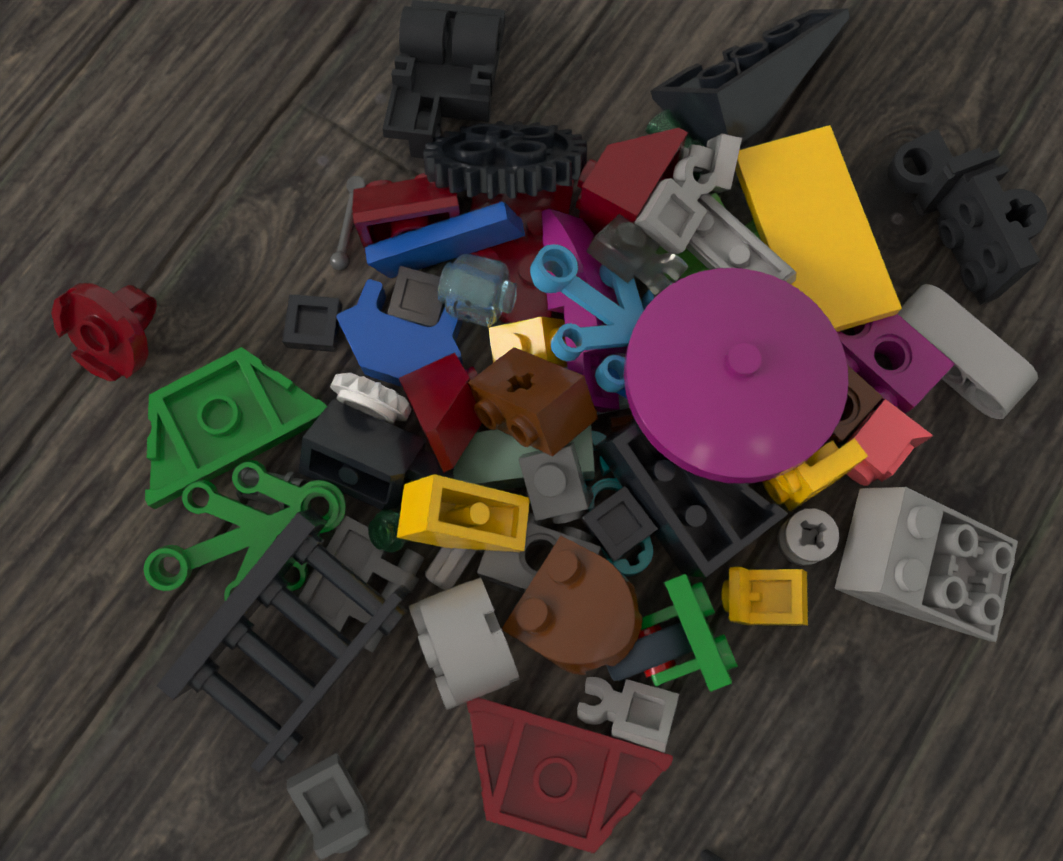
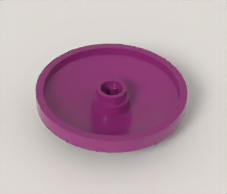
(735, 375)

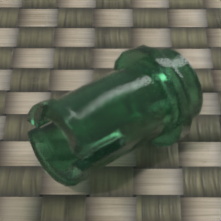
(384, 531)

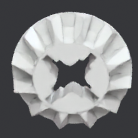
(370, 397)

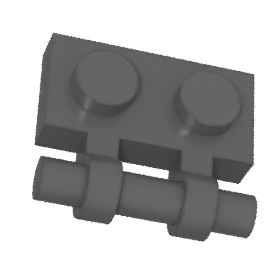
(355, 550)

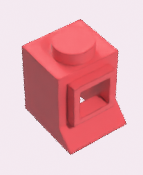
(887, 439)

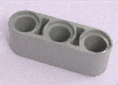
(985, 366)

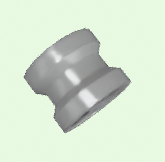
(798, 543)

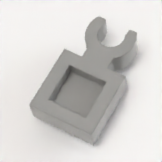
(673, 207)
(639, 713)

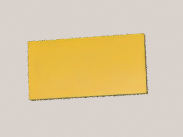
(817, 225)

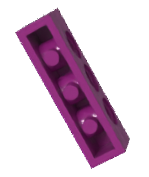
(914, 360)

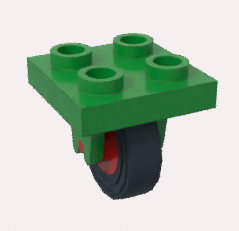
(658, 647)

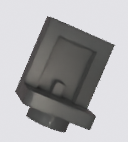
(556, 484)
(330, 806)

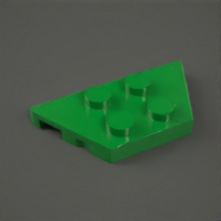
(219, 421)

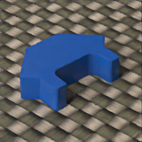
(393, 346)

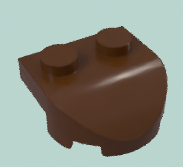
(577, 611)

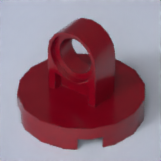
(106, 327)

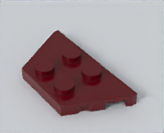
(521, 252)
(557, 775)

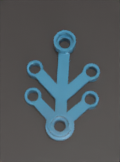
(619, 319)

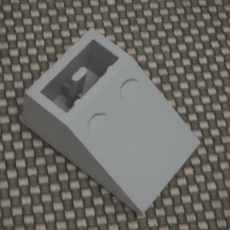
(926, 562)

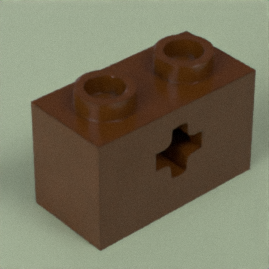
(533, 401)

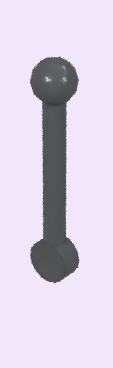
(339, 259)

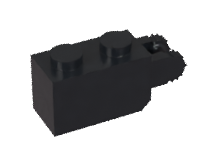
(365, 456)

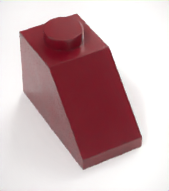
(444, 406)

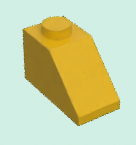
(462, 515)

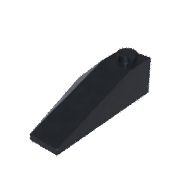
(752, 81)

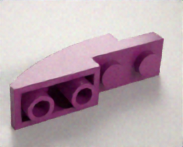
(577, 237)

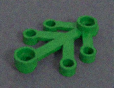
(256, 527)

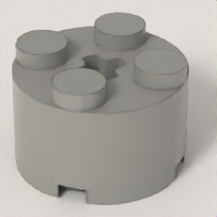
(463, 643)

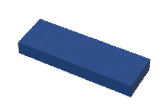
(446, 239)

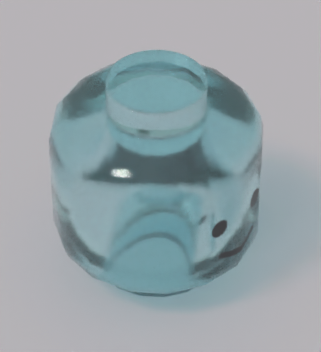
(476, 289)

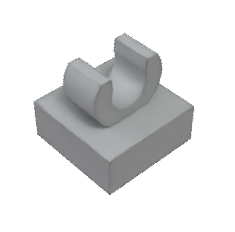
(718, 157)

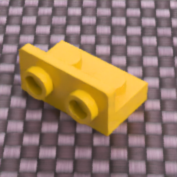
(815, 474)

